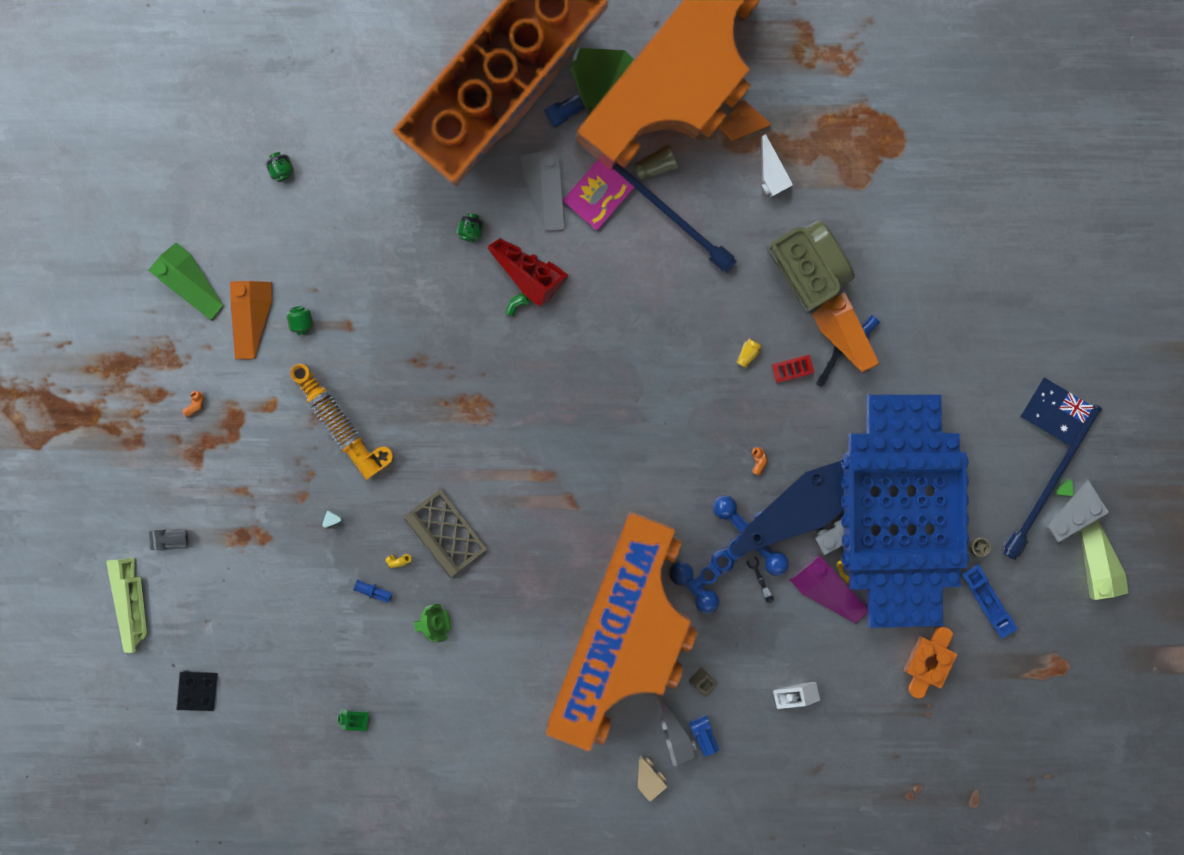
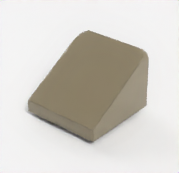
(703, 682)

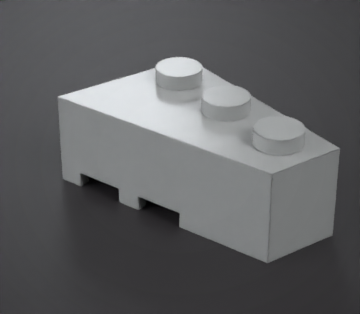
(1078, 514)

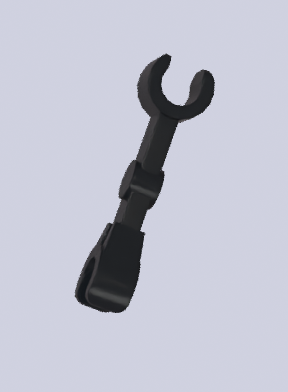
(824, 376)
(766, 592)

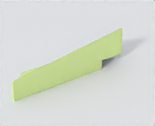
(128, 602)

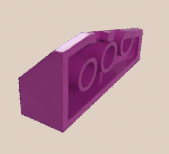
(825, 587)

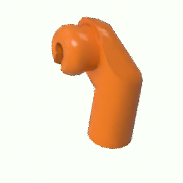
(196, 404)
(760, 459)

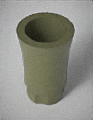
(656, 163)

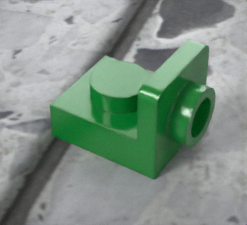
(353, 720)

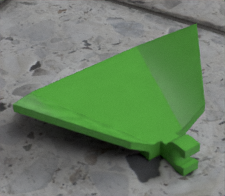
(597, 72)

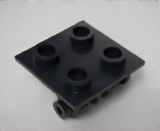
(196, 691)

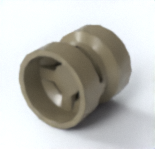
(983, 547)

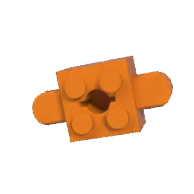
(930, 662)

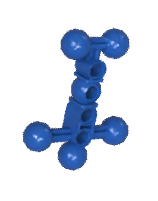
(682, 573)

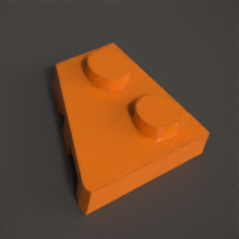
(743, 122)

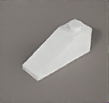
(773, 172)

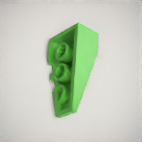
(182, 275)

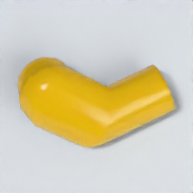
(401, 561)

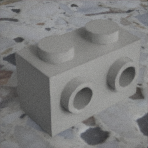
(830, 538)

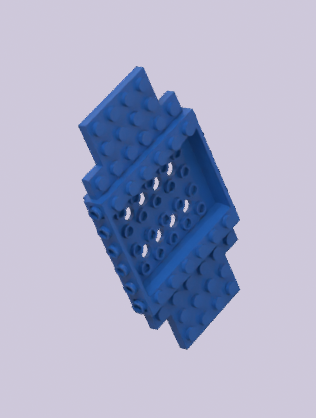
(904, 570)

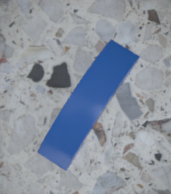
(989, 601)

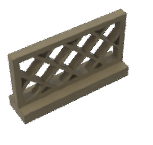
(432, 544)

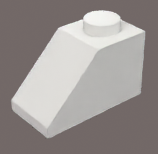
(796, 695)

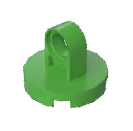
(434, 623)

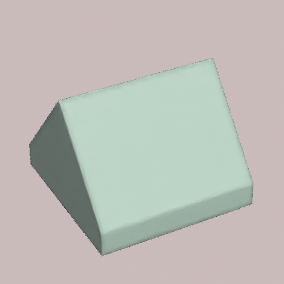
(331, 518)

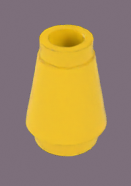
(749, 352)

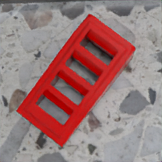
(809, 366)

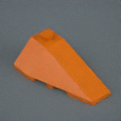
(841, 326)

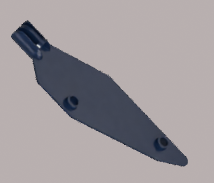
(800, 509)

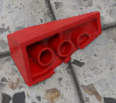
(533, 277)

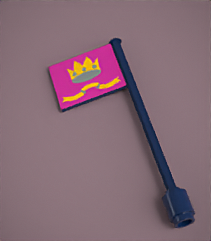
(605, 189)

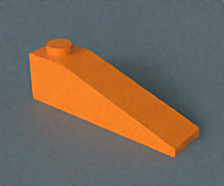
(249, 314)

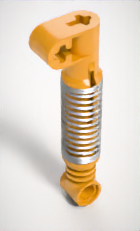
(337, 423)

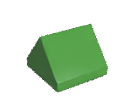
(1065, 489)

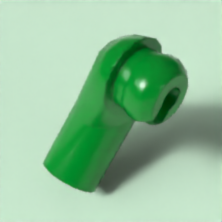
(516, 301)

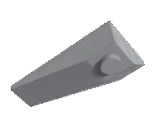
(677, 739)

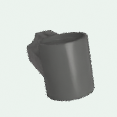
(166, 539)

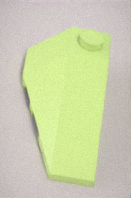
(1102, 566)

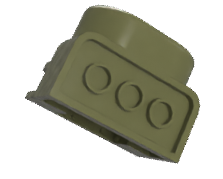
(812, 263)

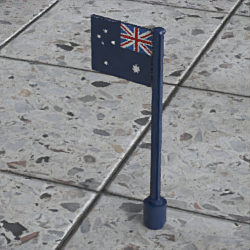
(1067, 420)

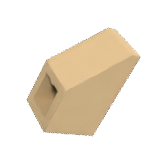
(648, 780)

